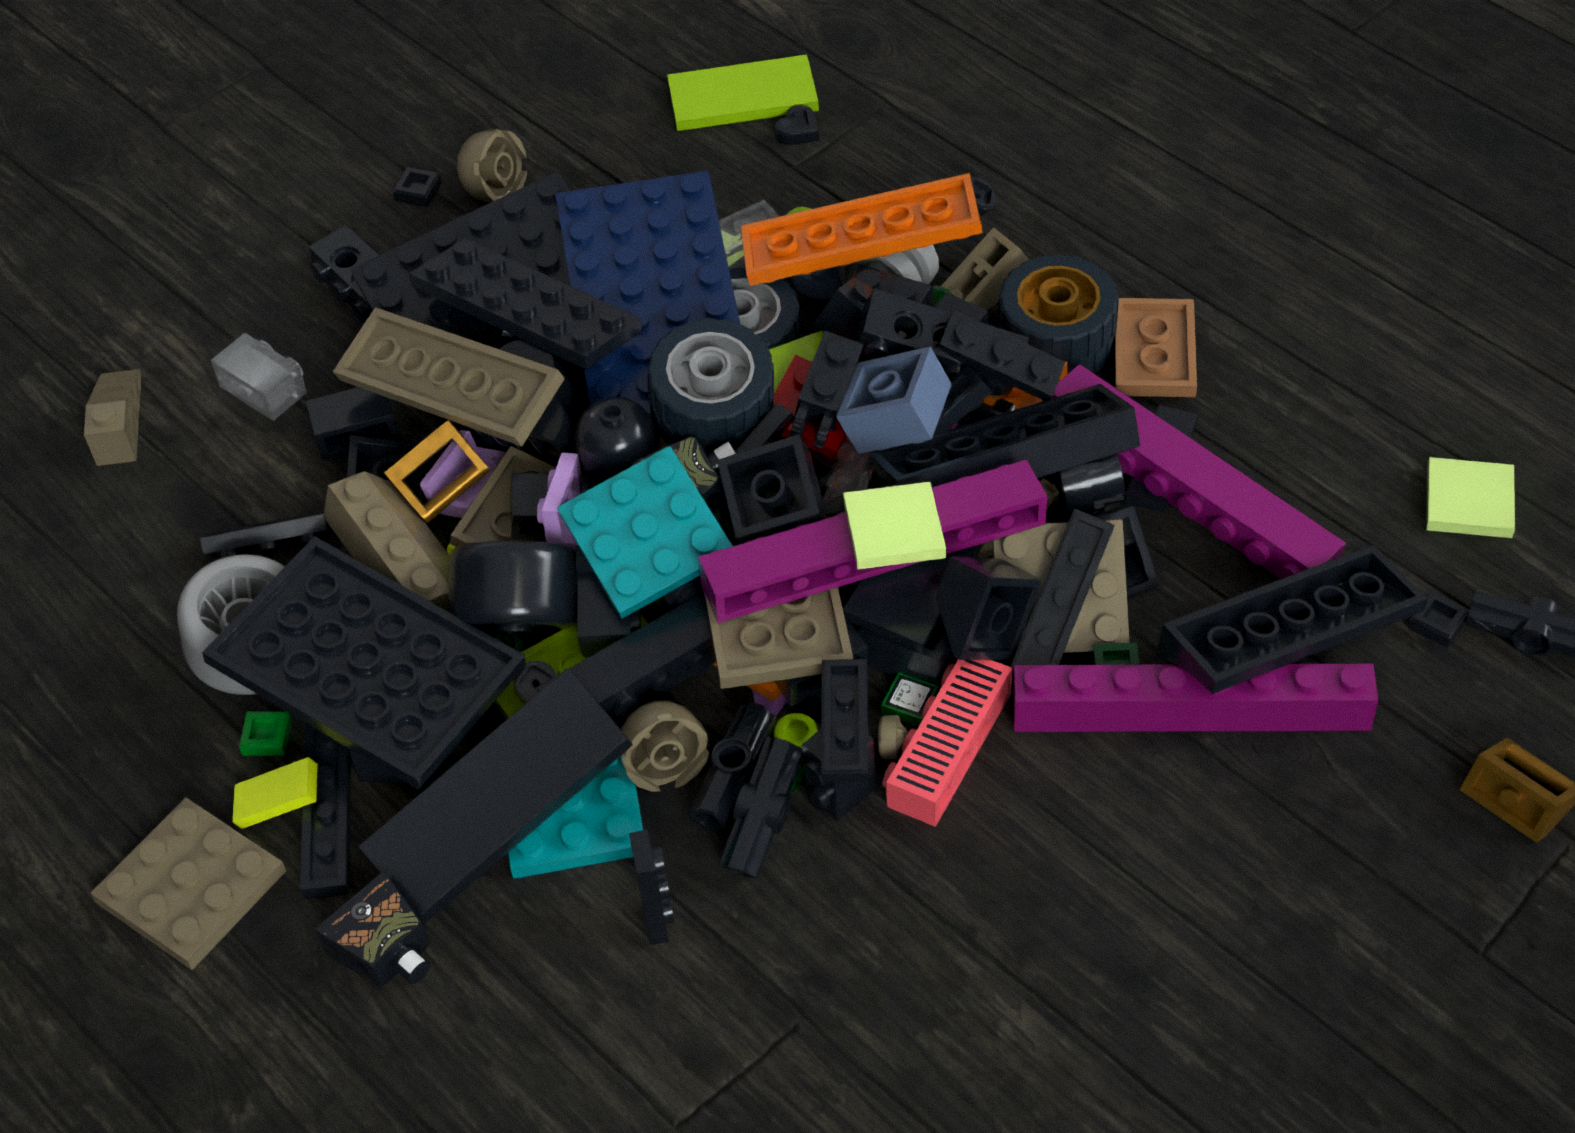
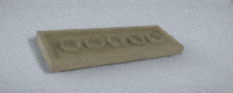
(449, 376)

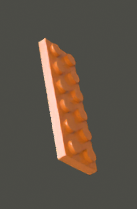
(860, 229)

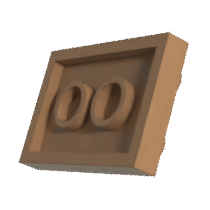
(1156, 348)

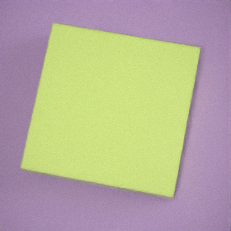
(1470, 497)
(894, 525)

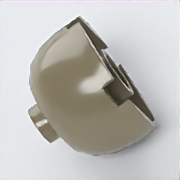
(491, 164)
(666, 745)

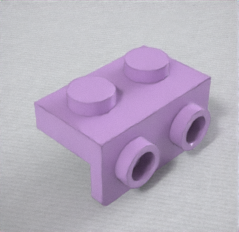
(450, 466)
(562, 486)

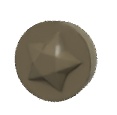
(891, 737)

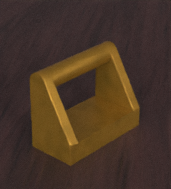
(423, 453)
(1515, 795)

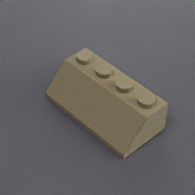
(388, 535)

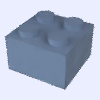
(894, 400)

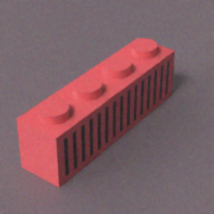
(947, 738)

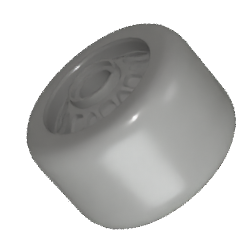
(212, 602)

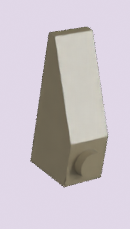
(984, 269)
(114, 417)

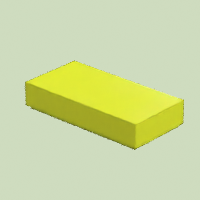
(275, 793)

